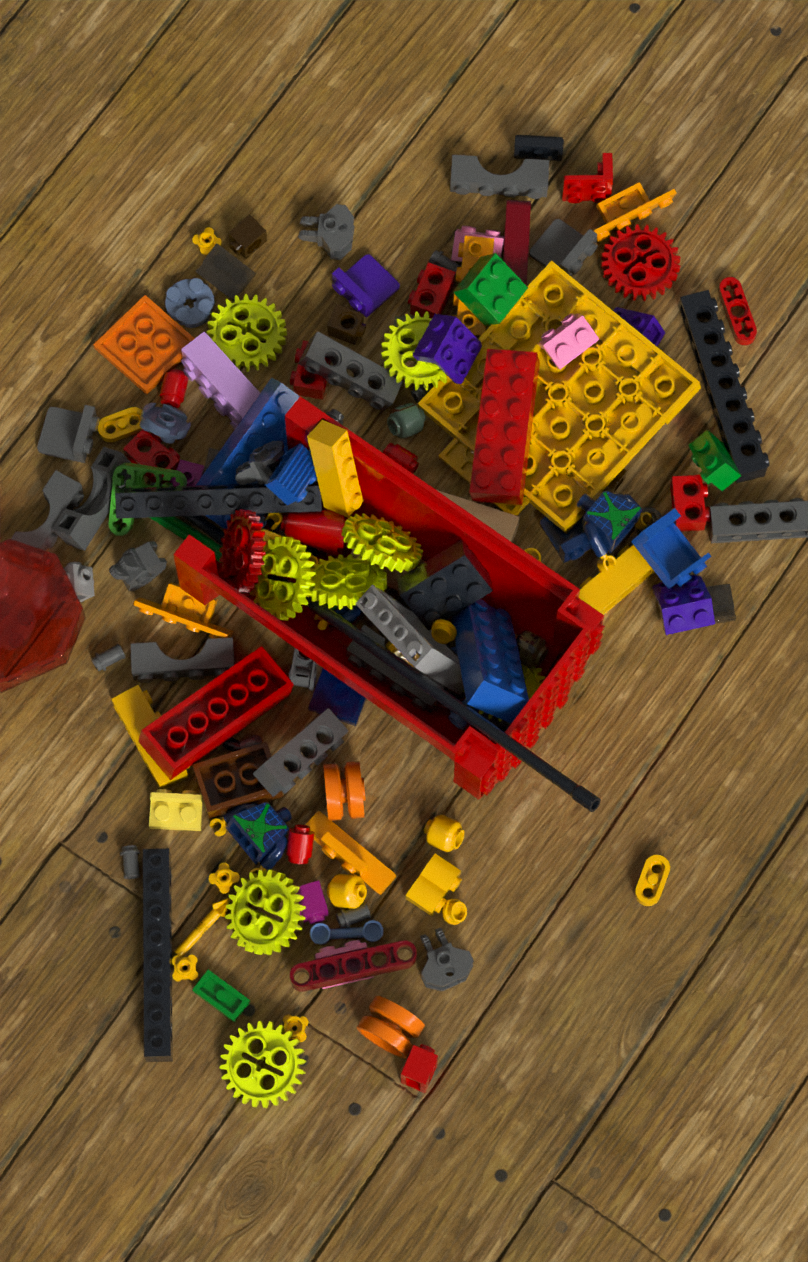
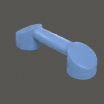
(371, 931)

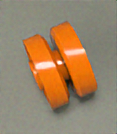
(346, 790)
(390, 1027)

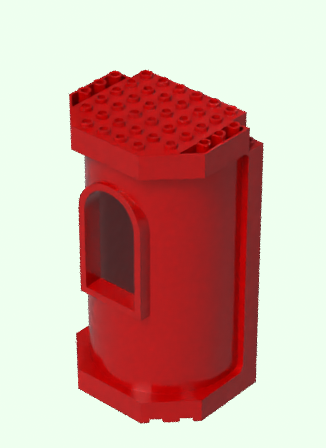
(520, 583)

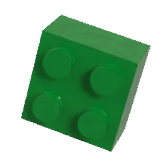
(490, 289)

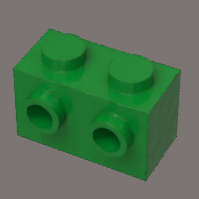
(714, 461)

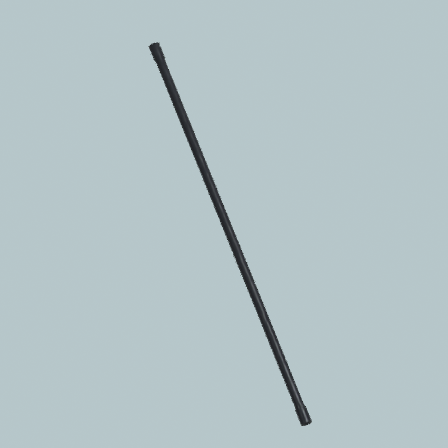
(577, 792)

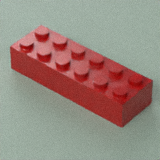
(504, 426)
(215, 713)

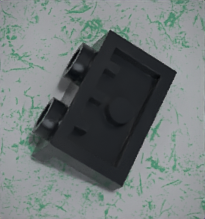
(538, 147)

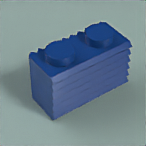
(293, 475)

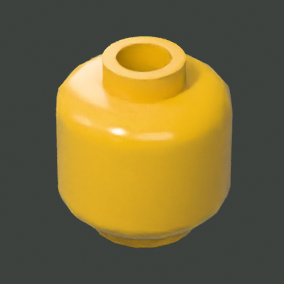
(444, 833)
(346, 891)

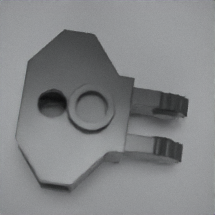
(333, 233)
(261, 464)
(138, 566)
(443, 961)

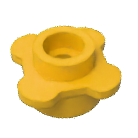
(204, 247)
(224, 885)
(190, 973)
(301, 1023)

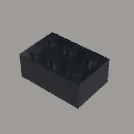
(445, 584)

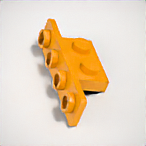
(628, 205)
(185, 609)
(351, 854)

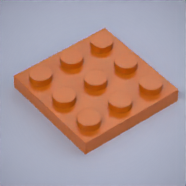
(144, 344)

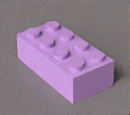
(218, 378)

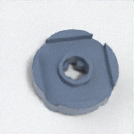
(194, 290)
(165, 422)

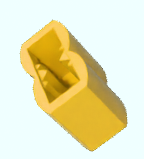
(433, 885)

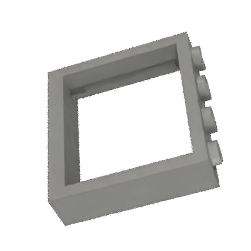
(411, 636)

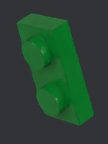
(221, 996)

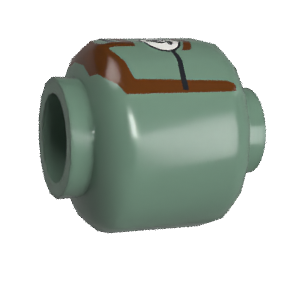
(406, 420)

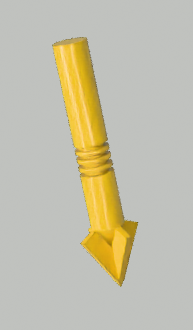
(219, 909)

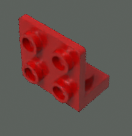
(590, 187)

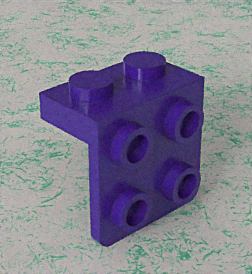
(365, 285)
(449, 346)
(684, 606)

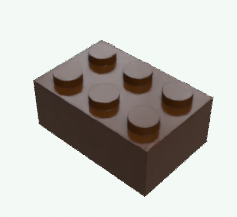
(230, 780)

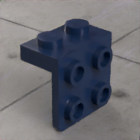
(569, 545)

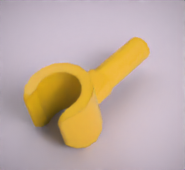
(276, 517)

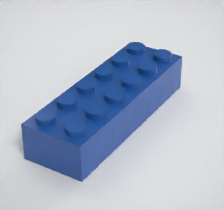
(258, 427)
(490, 661)

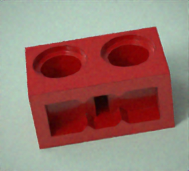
(437, 294)
(313, 390)
(157, 453)
(684, 503)
(419, 1068)

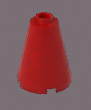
(317, 529)

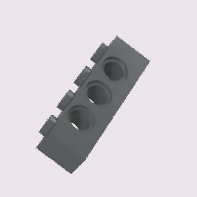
(363, 369)
(750, 530)
(273, 773)

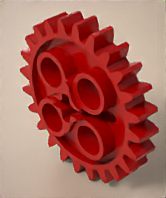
(653, 278)
(242, 550)

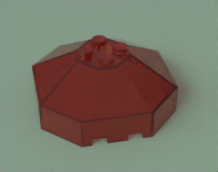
(36, 614)

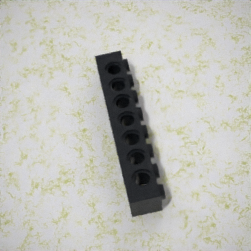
(702, 305)
(208, 500)
(157, 955)

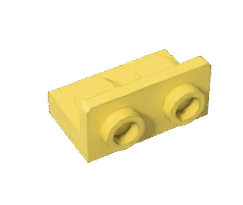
(176, 810)

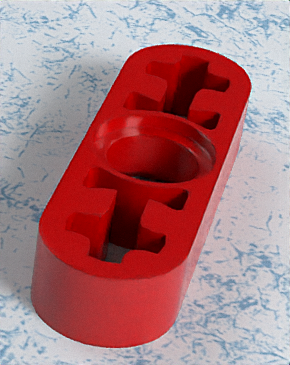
(735, 321)

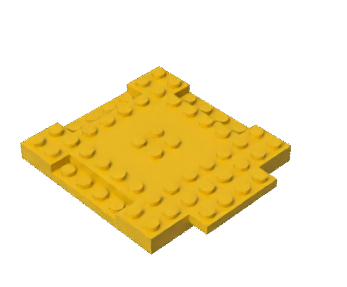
(585, 415)

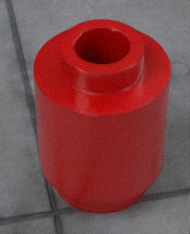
(174, 388)
(402, 456)
(300, 844)

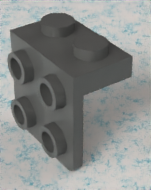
(564, 247)
(68, 433)

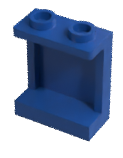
(669, 551)

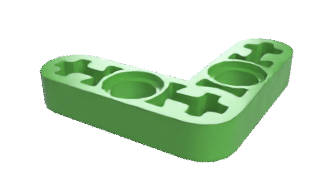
(137, 481)

